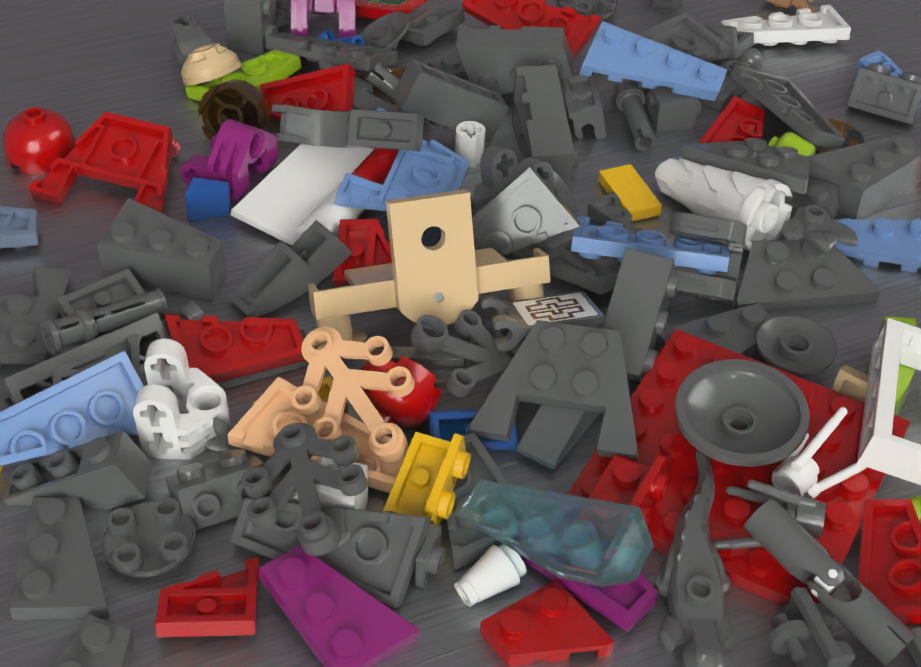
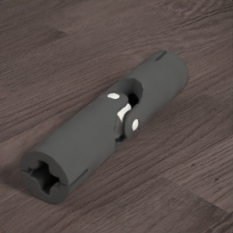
(810, 563)

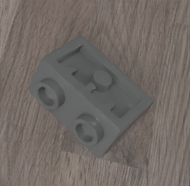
(886, 94)

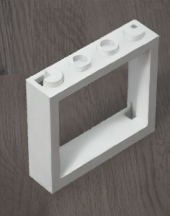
(878, 448)

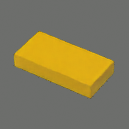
(631, 190)

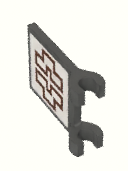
(521, 315)

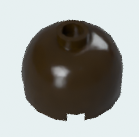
(233, 101)

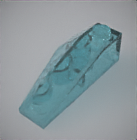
(562, 532)

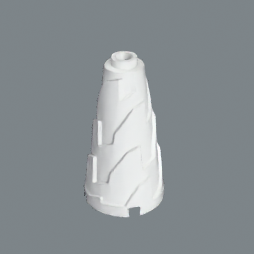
(727, 196)

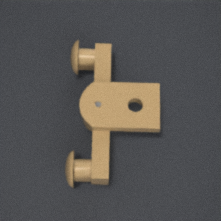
(428, 279)

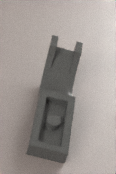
(350, 128)

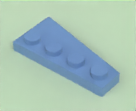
(885, 242)

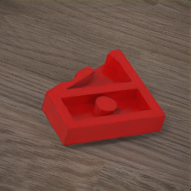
(366, 242)
(211, 605)
(545, 628)

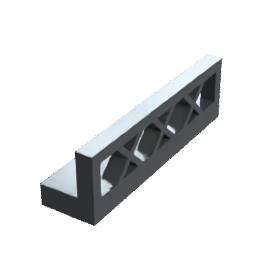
(40, 373)

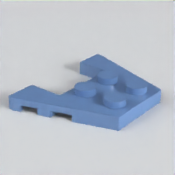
(411, 175)

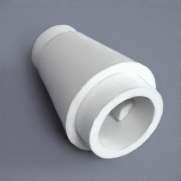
(492, 574)

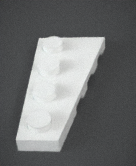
(797, 29)

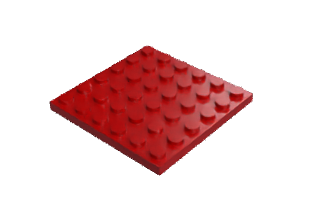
(659, 434)

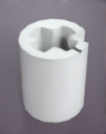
(470, 141)

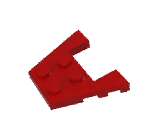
(116, 152)

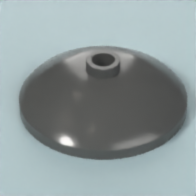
(742, 412)

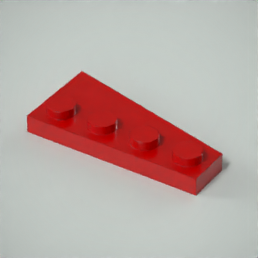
(535, 13)

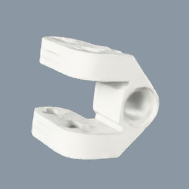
(192, 393)

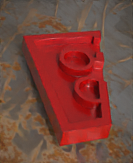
(318, 90)
(236, 348)

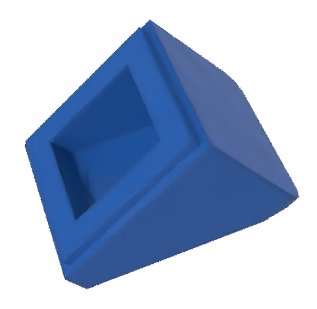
(207, 199)

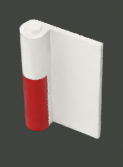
(306, 189)

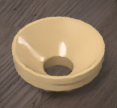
(208, 63)

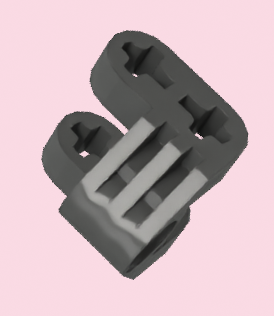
(507, 171)
(722, 285)

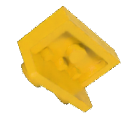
(429, 477)

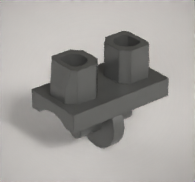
(805, 634)

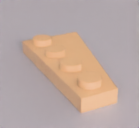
(275, 410)

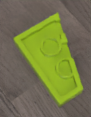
(259, 70)

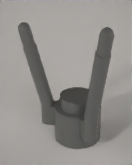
(804, 509)

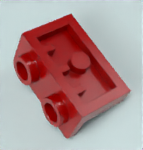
(633, 483)

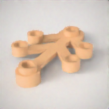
(349, 385)

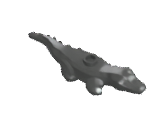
(696, 583)

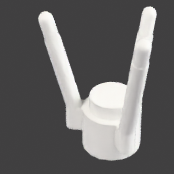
(799, 471)

